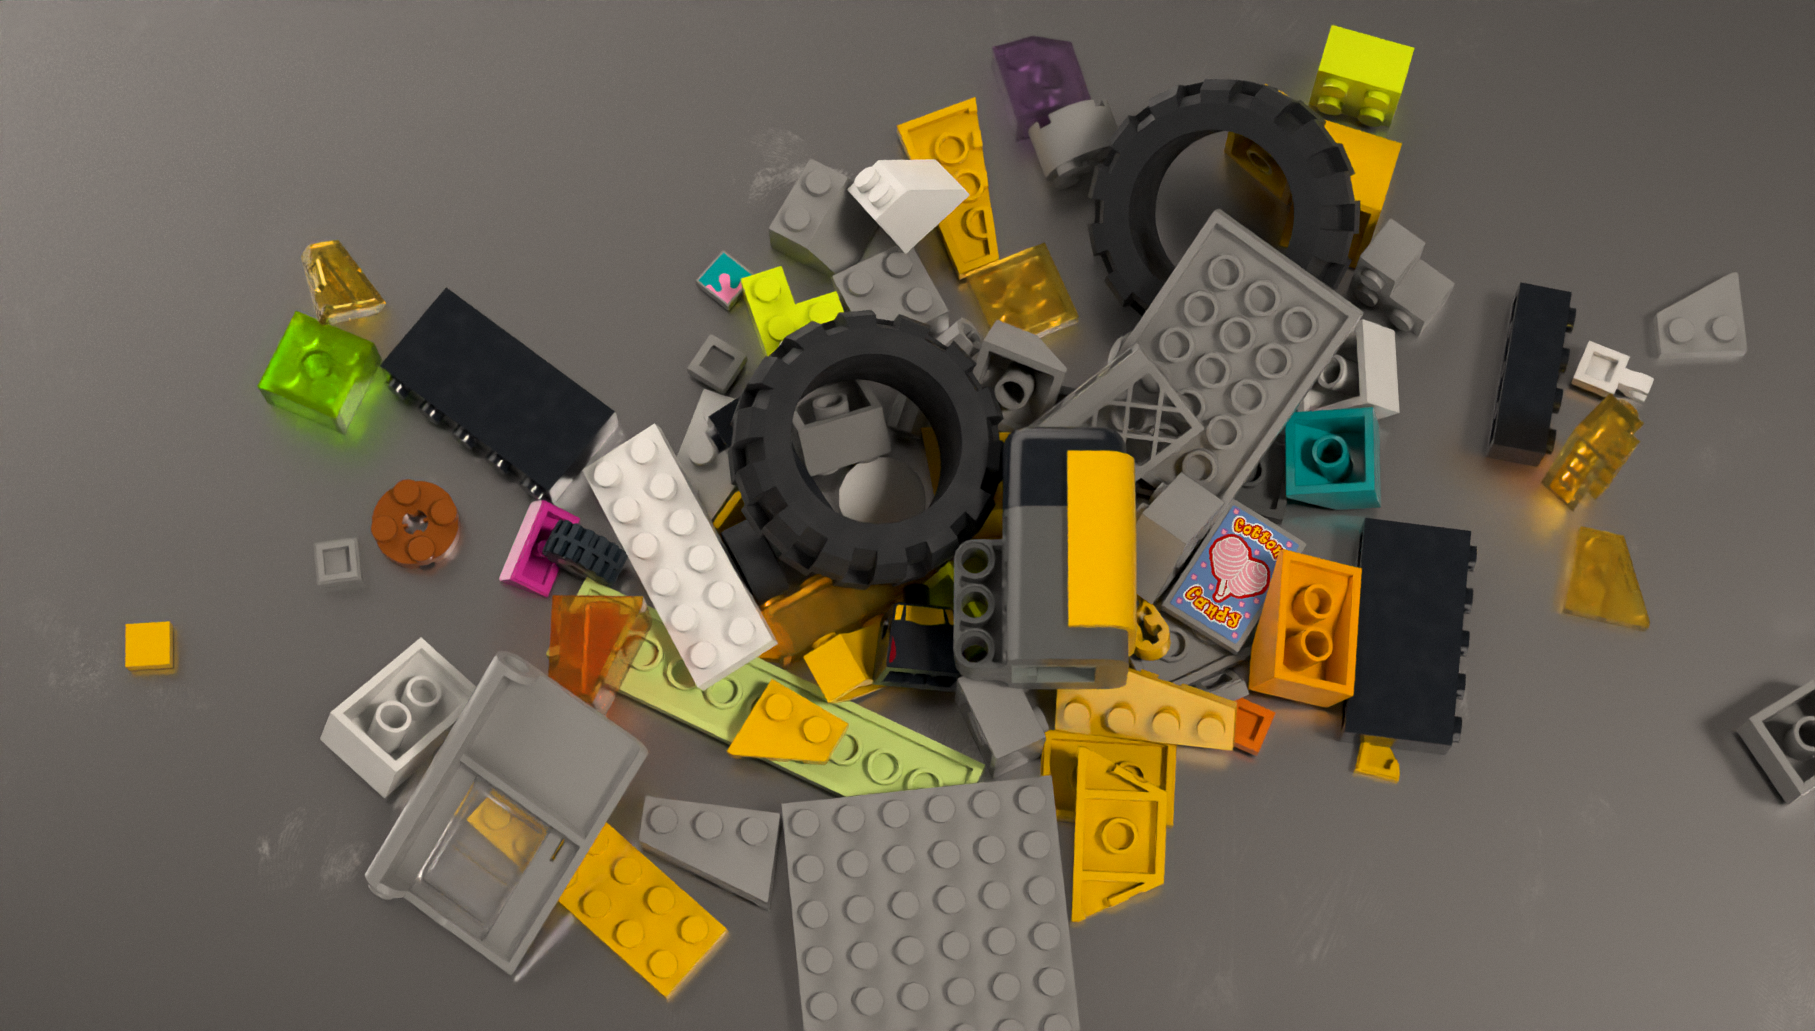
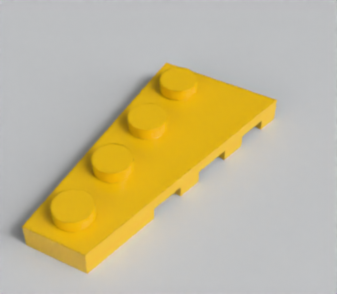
(1149, 712)

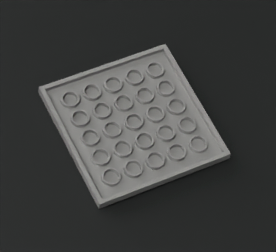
(931, 910)

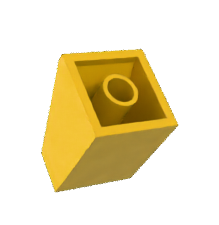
(1373, 165)

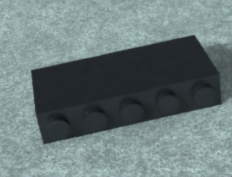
(498, 396)
(1410, 636)

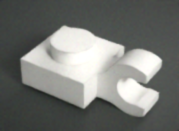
(1605, 371)

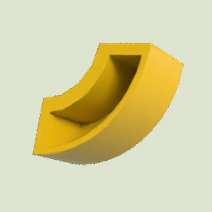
(846, 662)

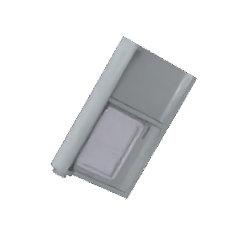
(497, 803)

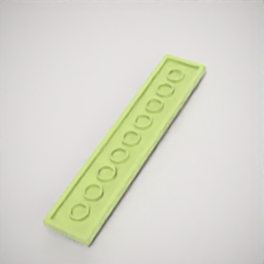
(869, 759)

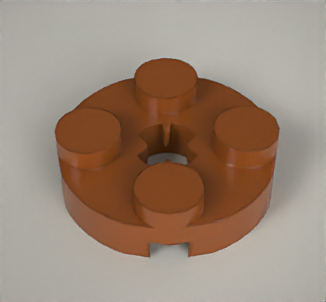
(409, 500)

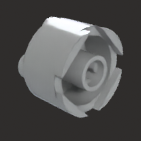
(1073, 141)

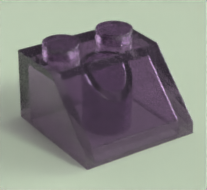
(1036, 80)

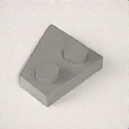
(1703, 323)

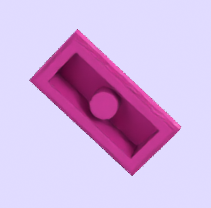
(526, 565)

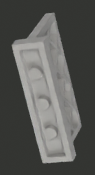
(1104, 389)

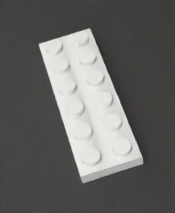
(679, 557)

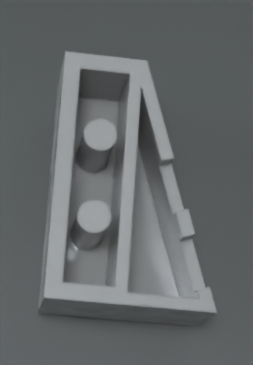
(717, 843)

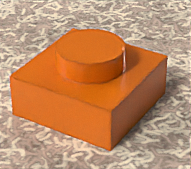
(1251, 725)

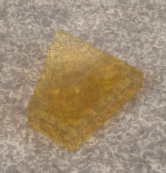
(338, 284)
(1604, 582)

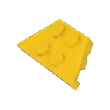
(1115, 835)

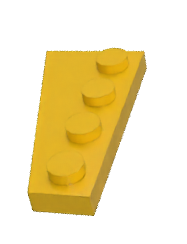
(956, 143)

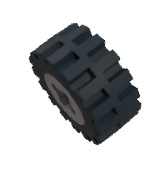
(584, 553)

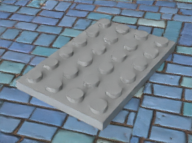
(1240, 345)

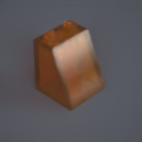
(595, 644)

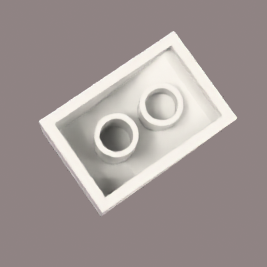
(398, 717)

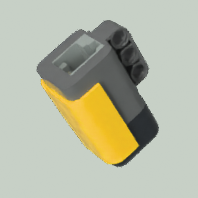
(1064, 571)

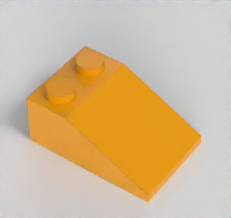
(1307, 631)

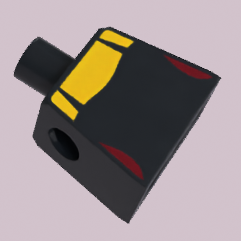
(916, 644)

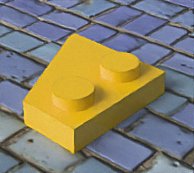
(787, 729)

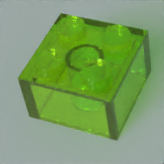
(319, 372)

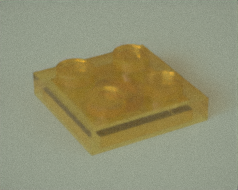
(1023, 292)

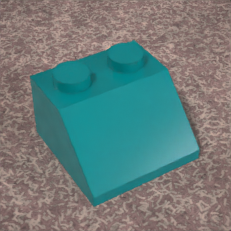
(1334, 458)

